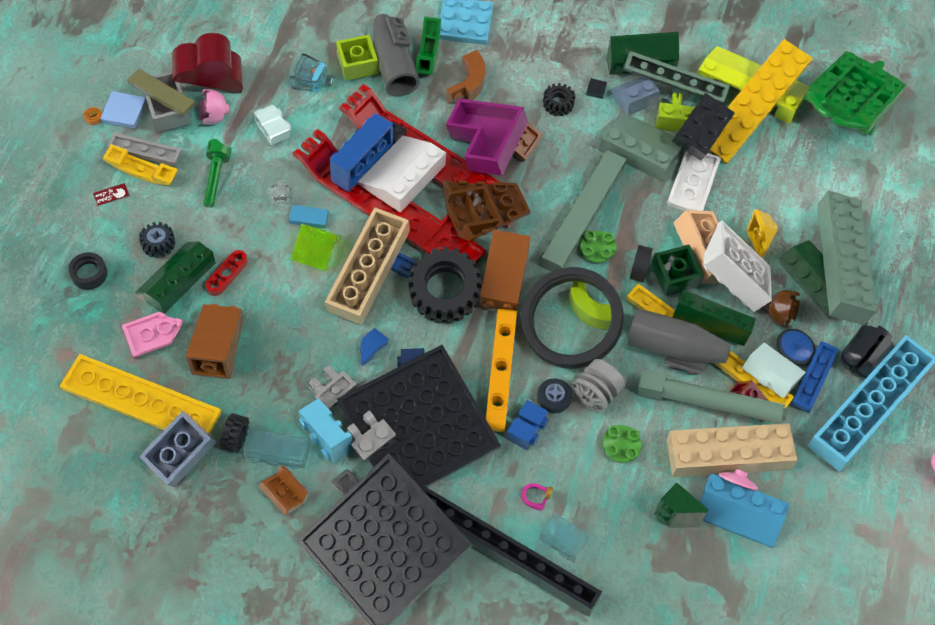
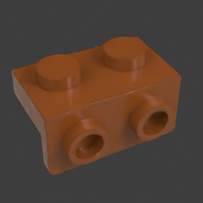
(284, 490)

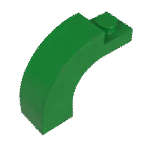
(429, 45)

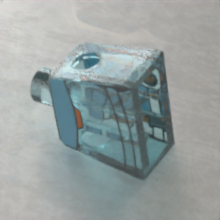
(310, 74)

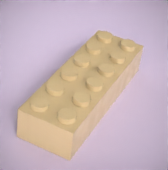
(367, 266)
(731, 448)

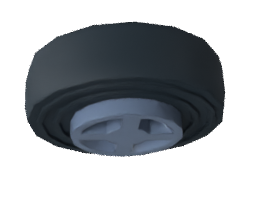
(561, 395)

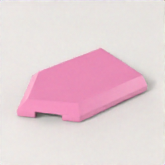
(151, 333)

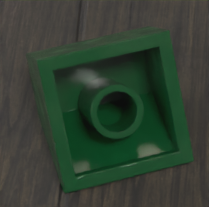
(680, 509)

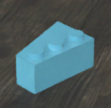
(325, 431)

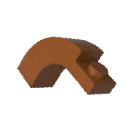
(470, 88)

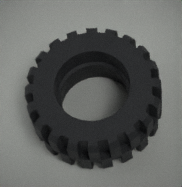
(438, 262)

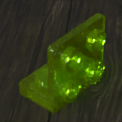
(314, 246)

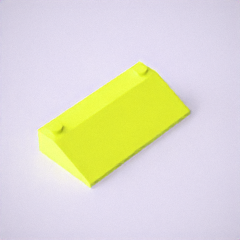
(738, 71)

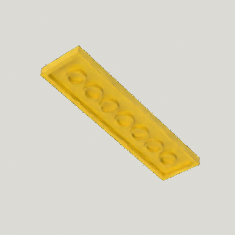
(760, 97)
(134, 395)

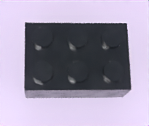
(703, 126)

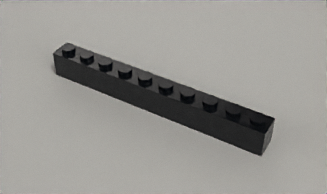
(520, 558)

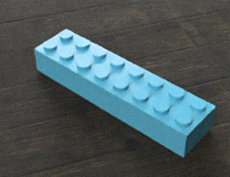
(872, 403)

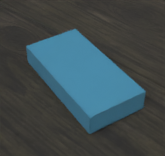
(309, 216)

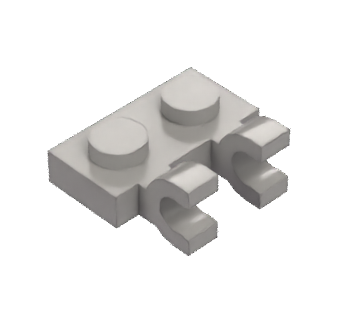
(338, 386)
(373, 439)

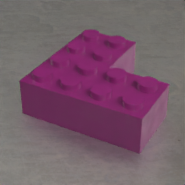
(491, 130)

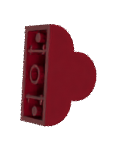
(208, 63)

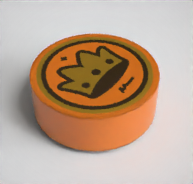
(93, 115)

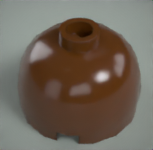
(783, 308)

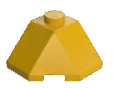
(761, 231)

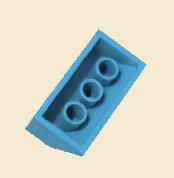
(743, 510)

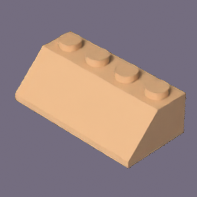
(697, 230)

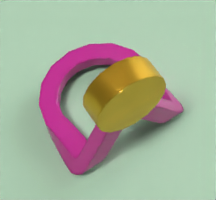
(535, 505)

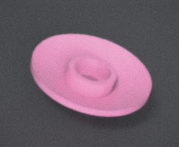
(739, 478)

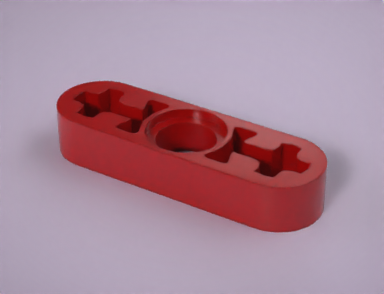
(225, 281)

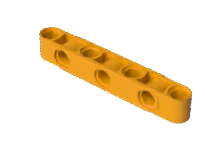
(501, 379)

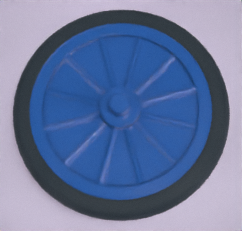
(796, 346)

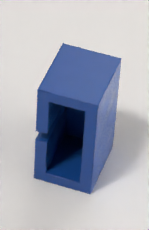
(526, 427)

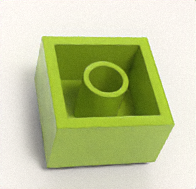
(357, 57)

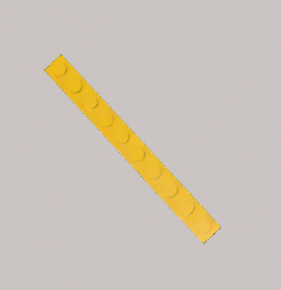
(646, 300)

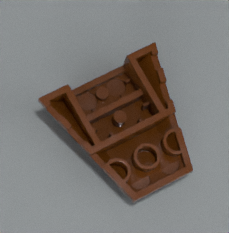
(483, 207)

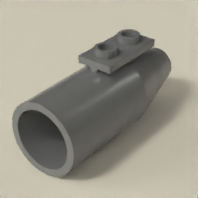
(394, 56)
(682, 342)

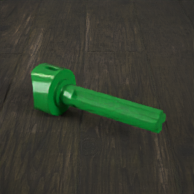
(218, 154)

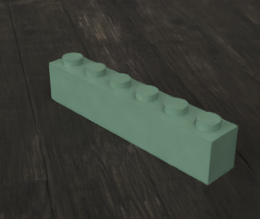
(675, 77)

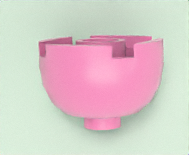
(212, 107)

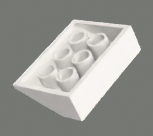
(403, 171)
(738, 267)

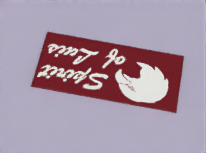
(111, 194)

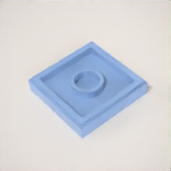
(123, 109)

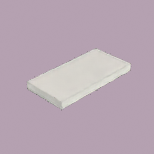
(693, 182)

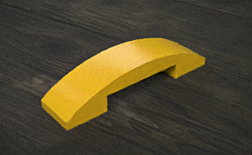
(139, 168)

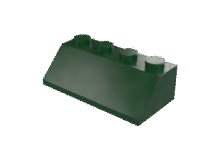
(657, 46)
(806, 267)
(177, 276)
(714, 317)

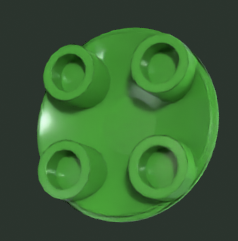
(598, 246)
(622, 443)

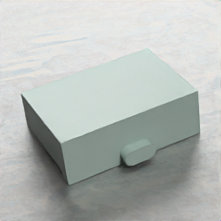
(773, 370)

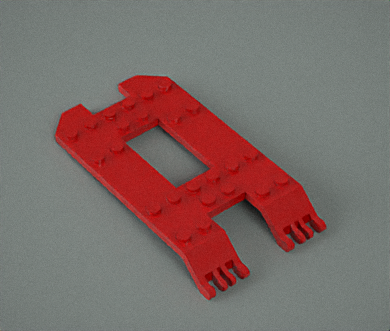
(425, 229)

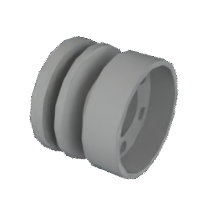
(598, 385)

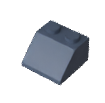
(636, 95)

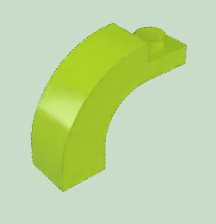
(586, 309)

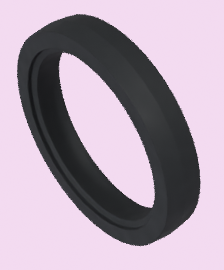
(558, 277)

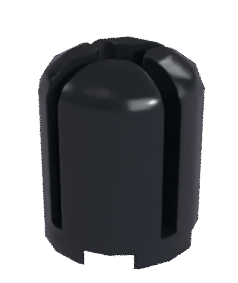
(867, 349)

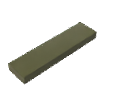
(161, 92)

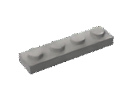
(147, 149)

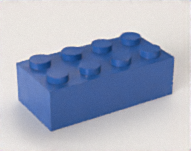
(361, 152)

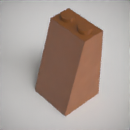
(504, 270)
(215, 341)

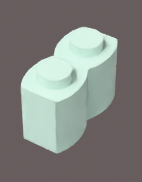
(272, 124)

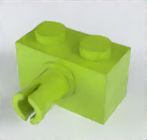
(673, 115)

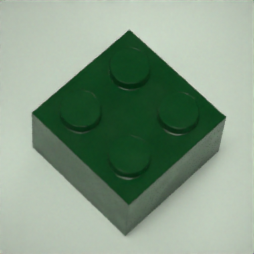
(677, 270)

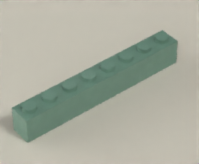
(584, 211)

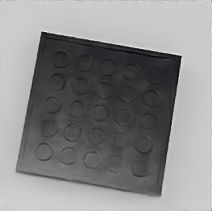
(430, 413)
(384, 543)

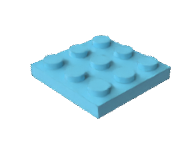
(466, 21)

